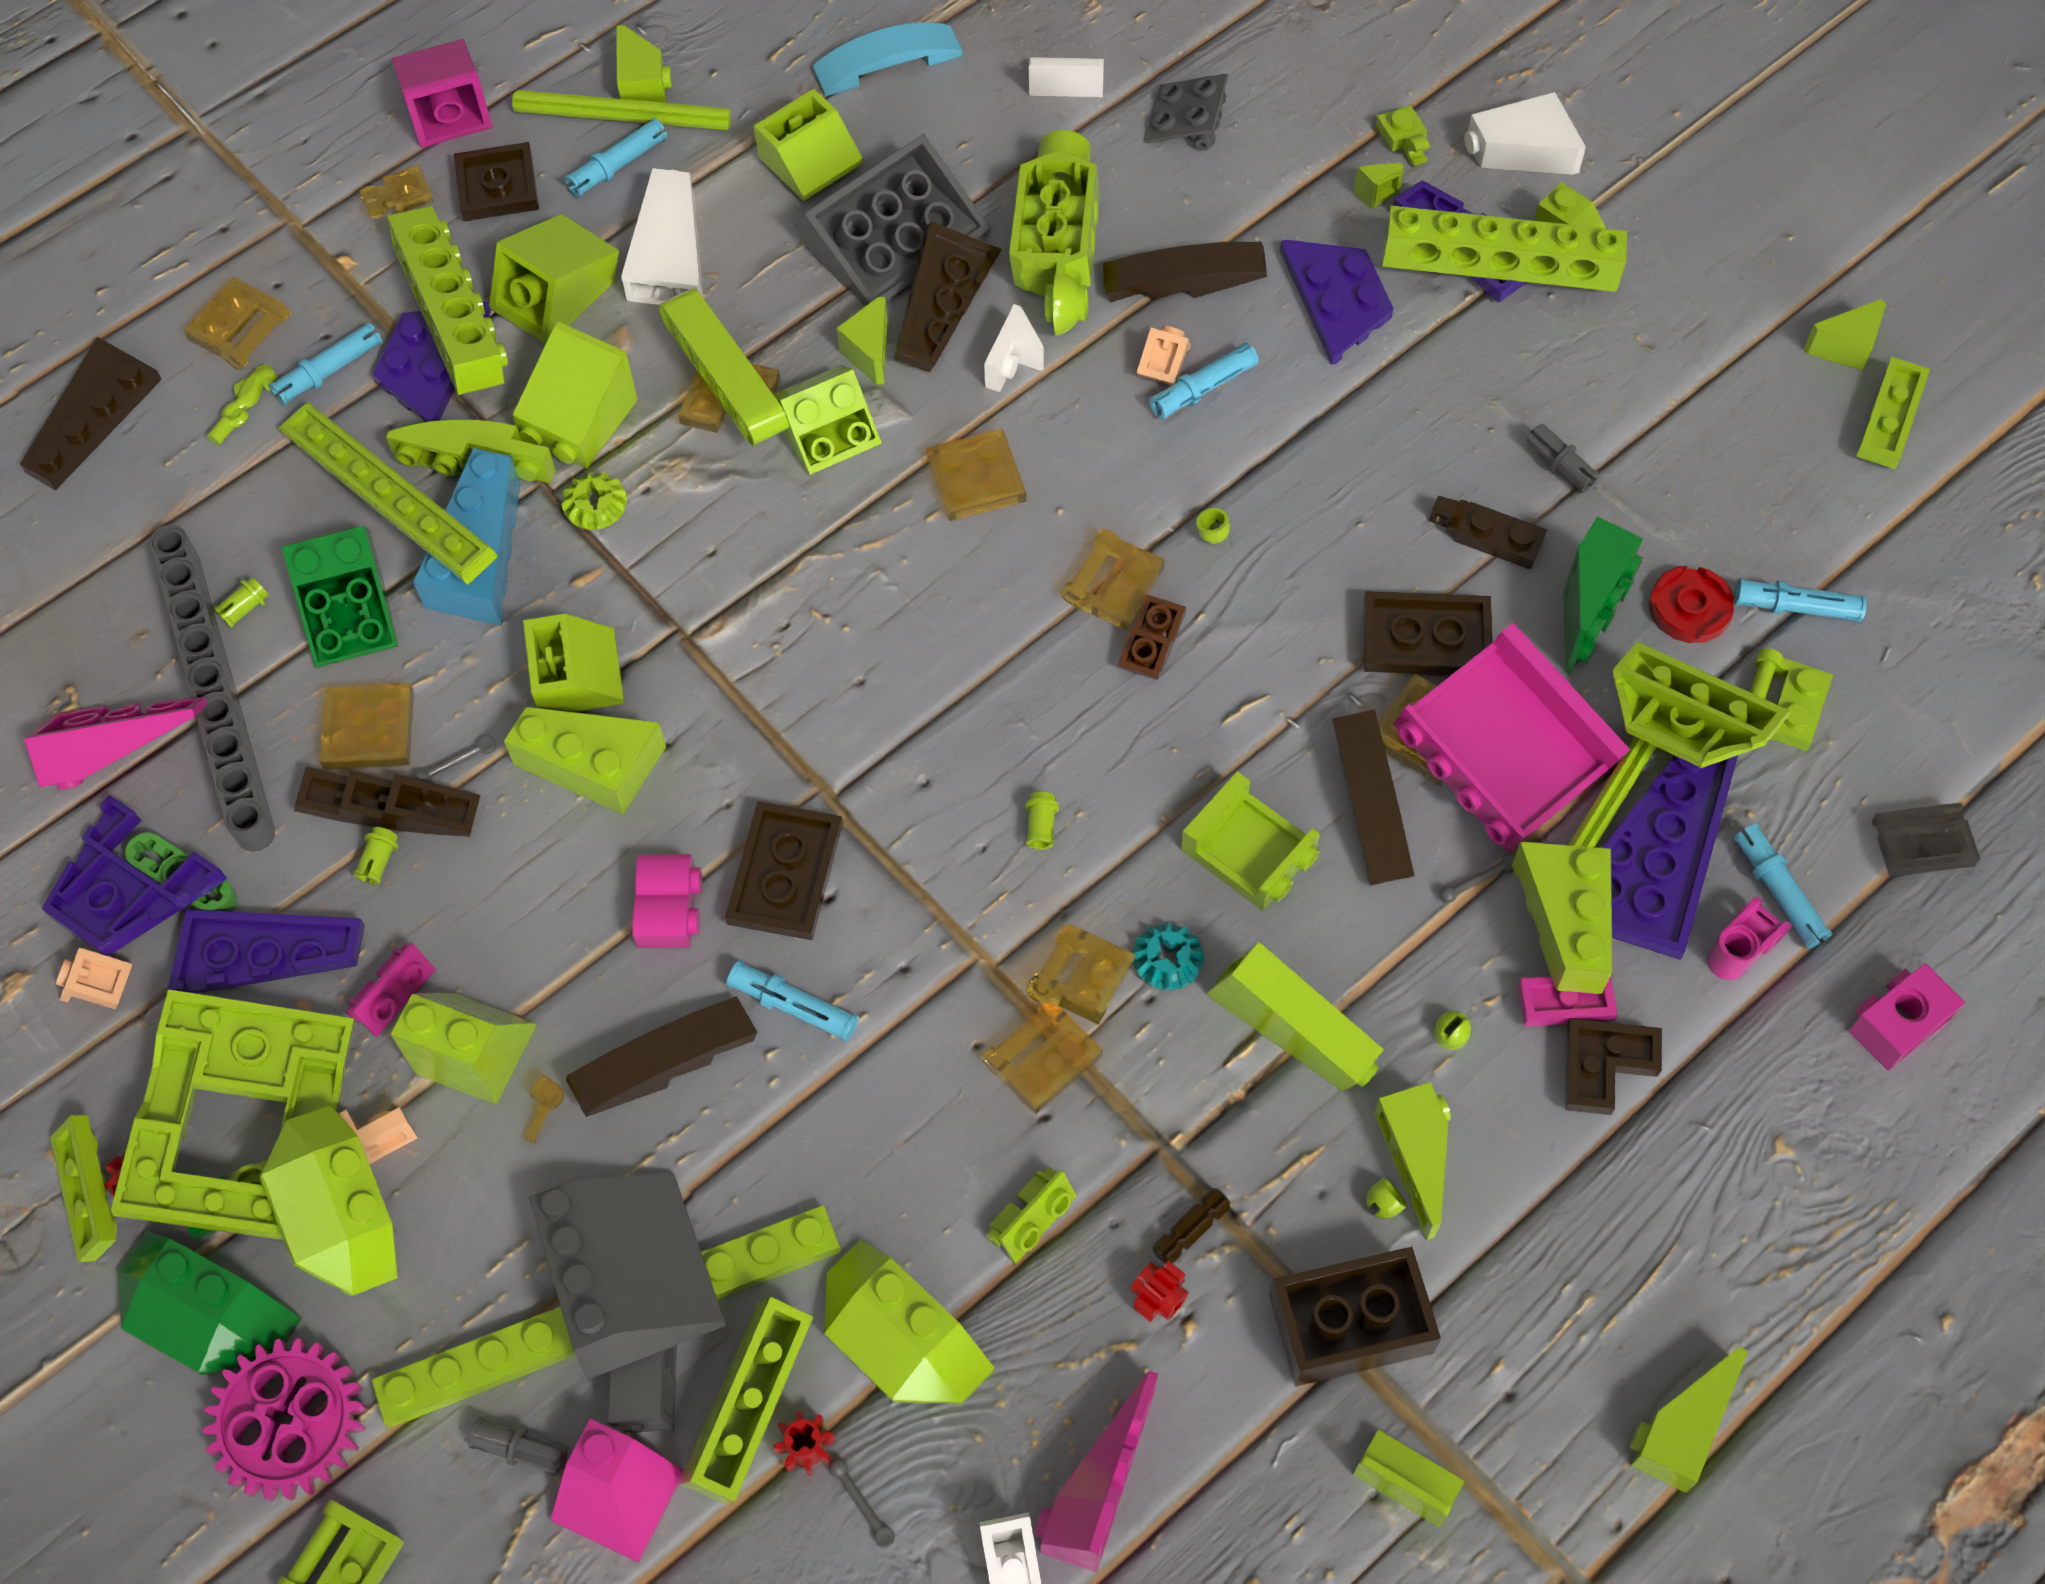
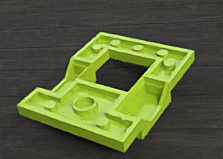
(232, 1051)

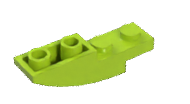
(448, 444)

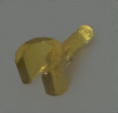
(550, 1097)

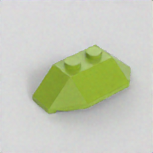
(1690, 709)
(329, 1203)
(899, 1331)

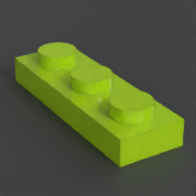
(1893, 413)
(83, 1188)

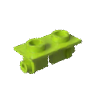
(1046, 1199)

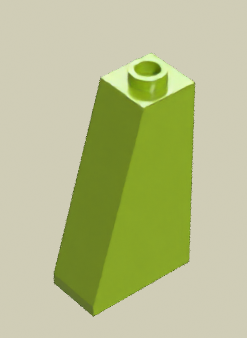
(1296, 1018)

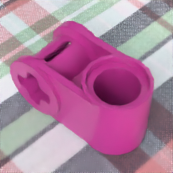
(1751, 936)

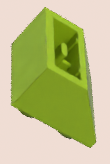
(807, 144)
(828, 419)
(572, 663)

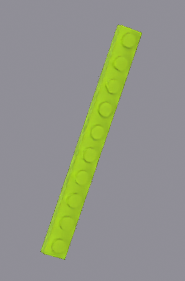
(545, 1338)

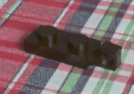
(1489, 530)

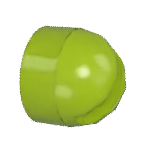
(1208, 523)
(1459, 1036)
(1386, 1198)

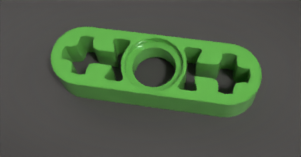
(172, 860)

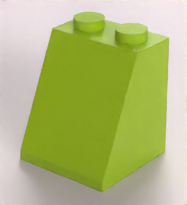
(550, 275)
(575, 396)
(462, 1042)

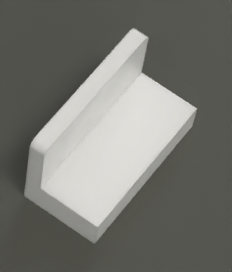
(1066, 77)

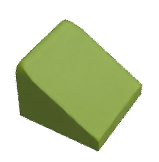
(1378, 182)

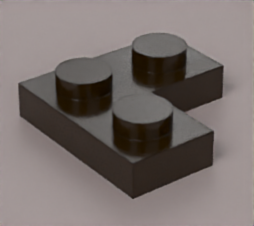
(1598, 1052)

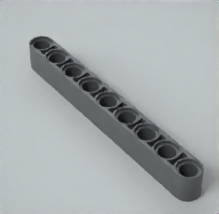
(185, 597)

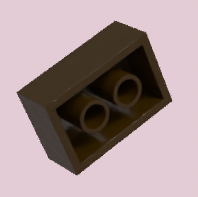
(1354, 1316)

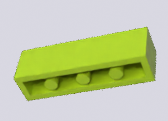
(746, 1400)

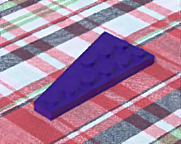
(1665, 855)

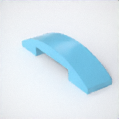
(883, 49)

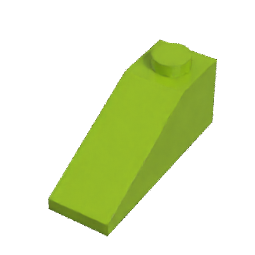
(1416, 1137)
(1683, 1431)

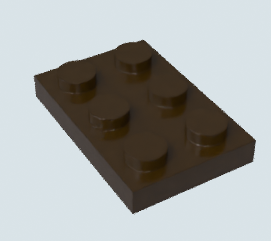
(1424, 631)
(784, 870)

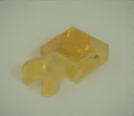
(402, 189)

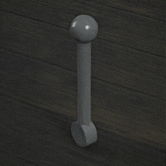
(485, 745)
(1449, 894)
(884, 1535)

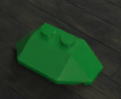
(196, 1307)

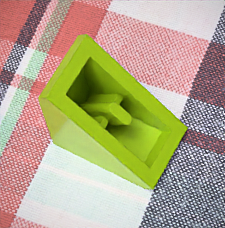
(1847, 336)
(864, 340)

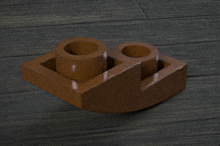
(1152, 637)

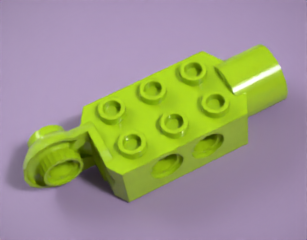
(1057, 227)

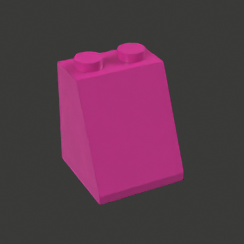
(442, 92)

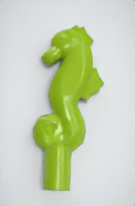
(247, 394)

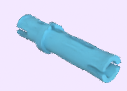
(604, 165)
(324, 364)
(1192, 387)
(1781, 598)
(1782, 885)
(747, 979)

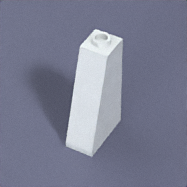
(665, 241)

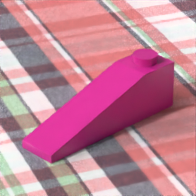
(91, 738)
(1089, 1500)

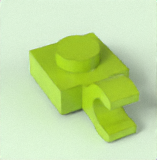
(1404, 131)

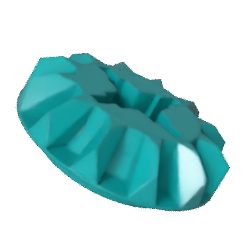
(1163, 973)

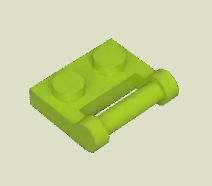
(1801, 693)
(360, 1557)

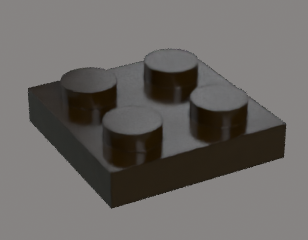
(496, 181)

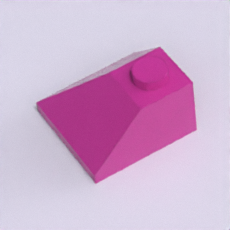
(614, 1490)

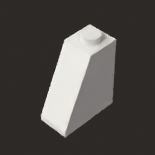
(1526, 137)

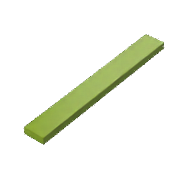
(389, 493)

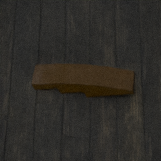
(1182, 268)
(1373, 797)
(388, 804)
(660, 1055)

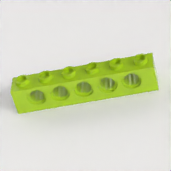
(1505, 248)
(447, 300)

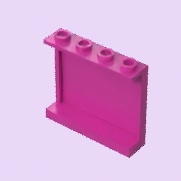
(1510, 738)

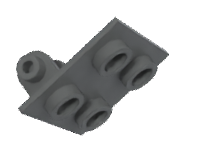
(1189, 110)

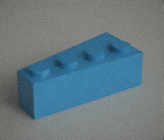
(487, 506)

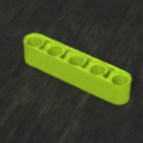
(723, 366)

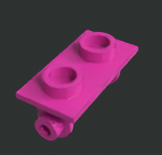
(398, 980)

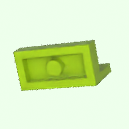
(1409, 1478)

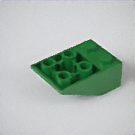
(1596, 583)
(341, 595)

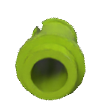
(241, 602)
(1042, 811)
(376, 855)

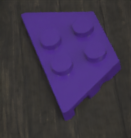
(1338, 293)
(415, 369)

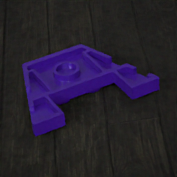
(112, 901)

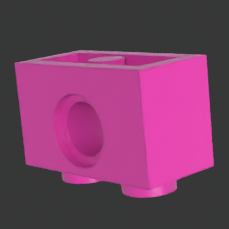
(1923, 997)

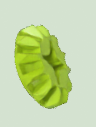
(610, 505)

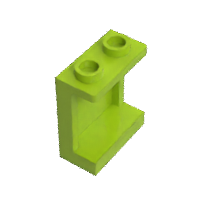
(1249, 844)

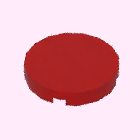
(1691, 604)

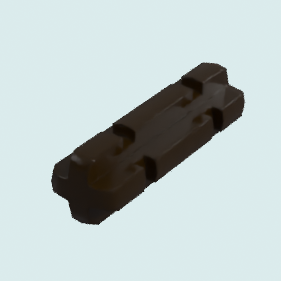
(1191, 1226)

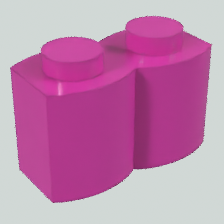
(665, 901)

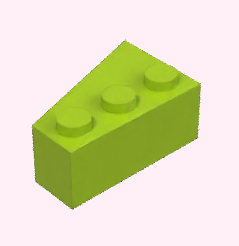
(587, 753)
(1572, 911)

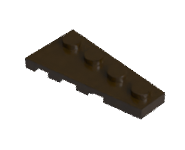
(942, 289)
(90, 408)

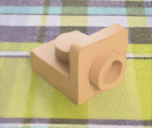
(1164, 355)
(93, 978)
(383, 1133)

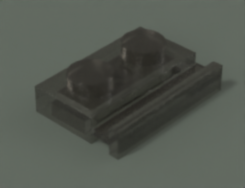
(1925, 839)

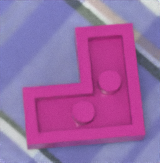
(1547, 1006)

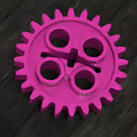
(246, 1403)

